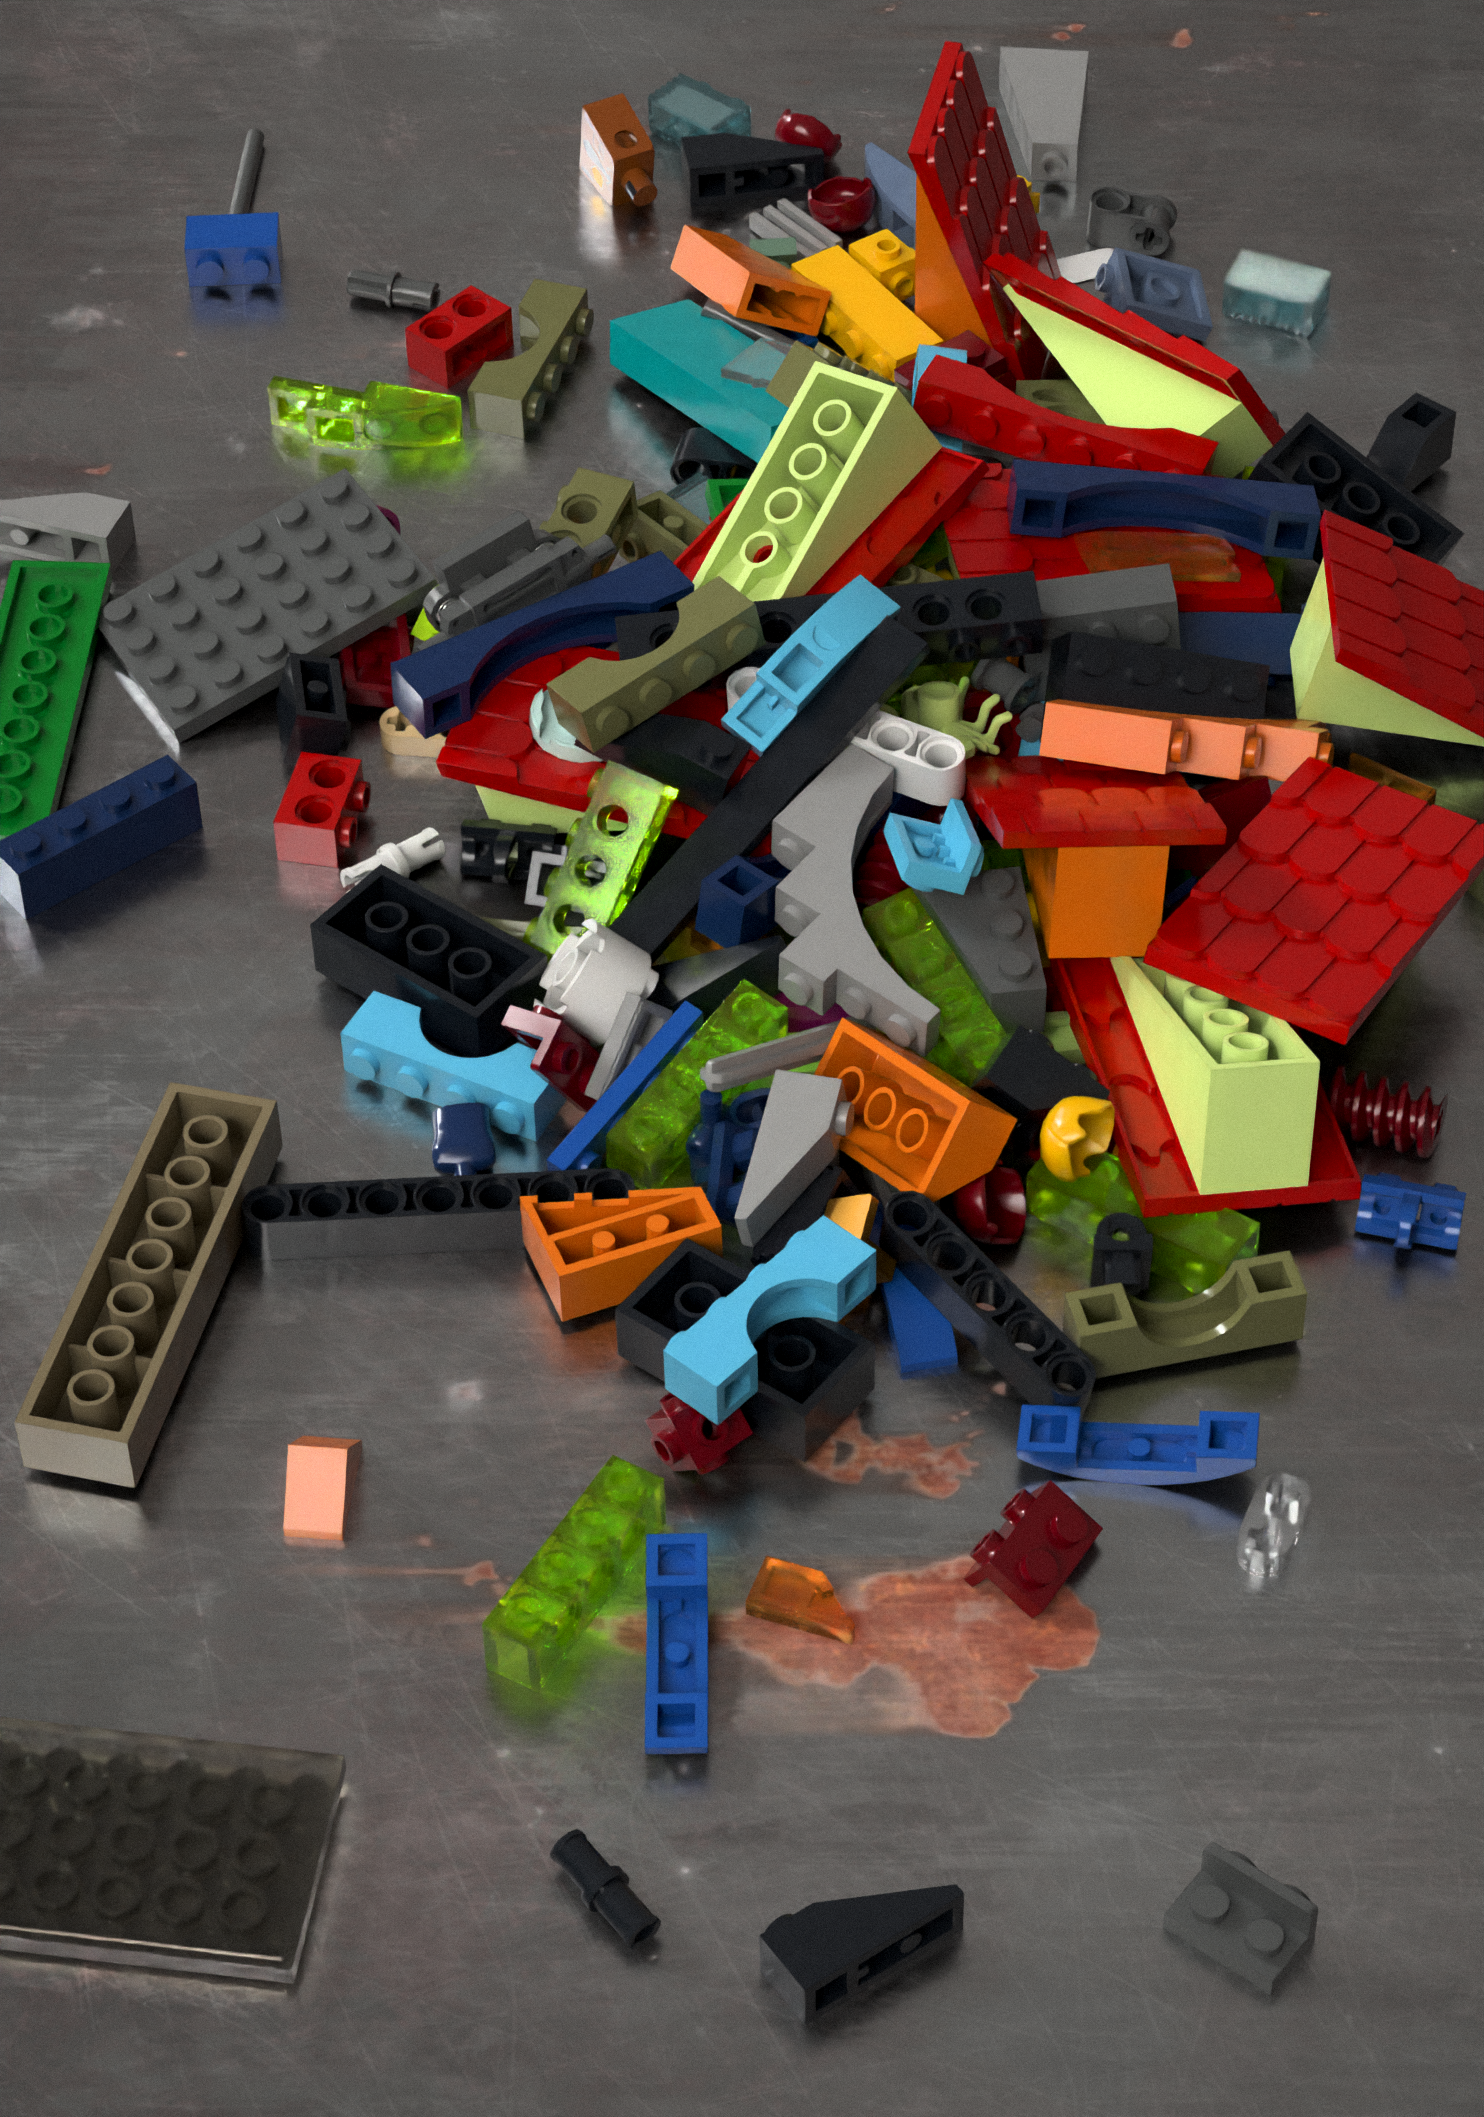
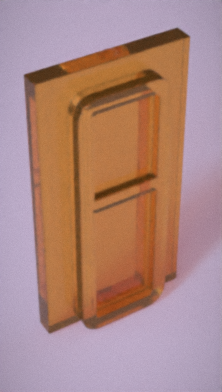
(1189, 554)

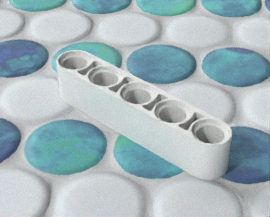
(924, 761)

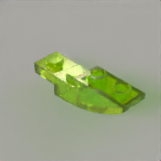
(375, 419)

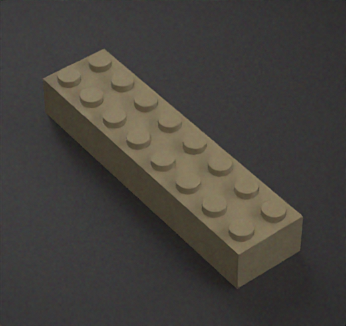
(148, 1287)

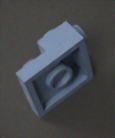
(1157, 291)

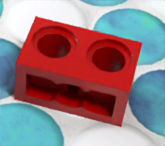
(459, 336)
(321, 809)

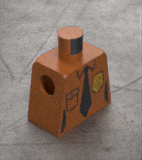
(617, 152)

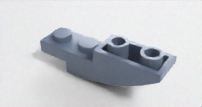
(894, 193)

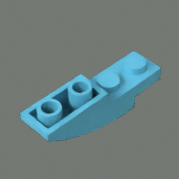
(807, 663)

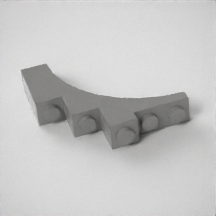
(815, 903)

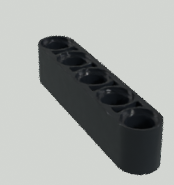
(977, 1282)

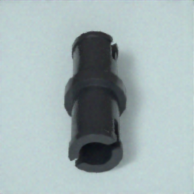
(605, 1889)

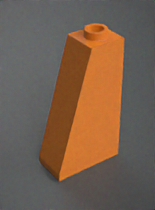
(749, 282)

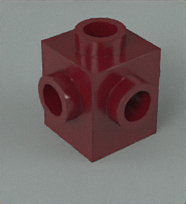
(692, 1441)

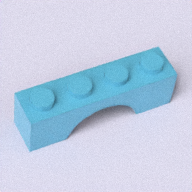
(389, 1047)
(816, 1276)

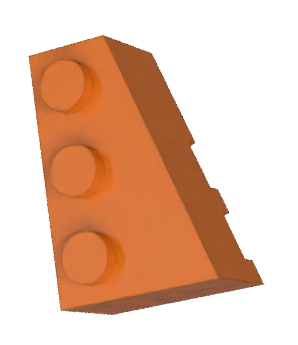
(605, 1248)

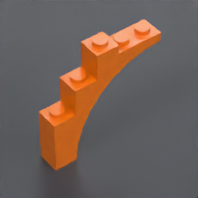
(1181, 741)

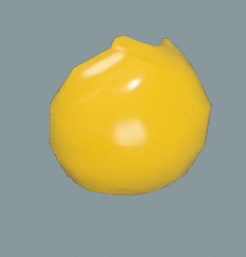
(1073, 1132)

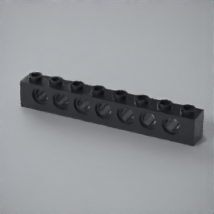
(955, 617)

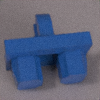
(1391, 1207)

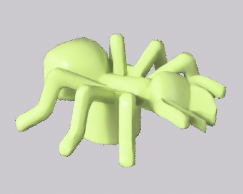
(941, 708)

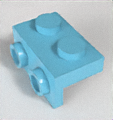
(933, 853)

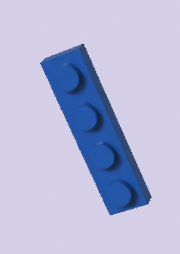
(587, 1140)

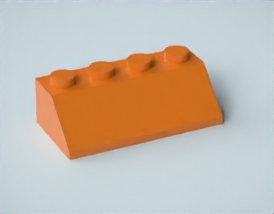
(911, 1116)

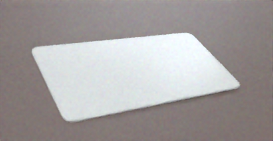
(1083, 265)

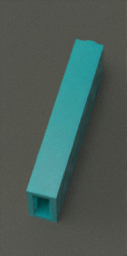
(681, 361)

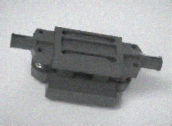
(503, 573)

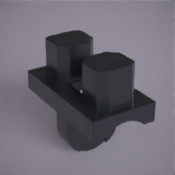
(490, 842)
(1122, 1260)

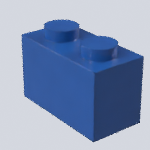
(233, 249)

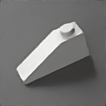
(68, 528)
(792, 1147)

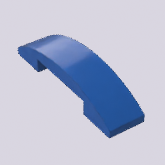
(916, 1327)
(1138, 1452)
(677, 1644)

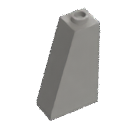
(1046, 107)

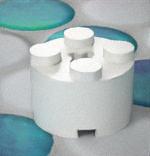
(592, 977)

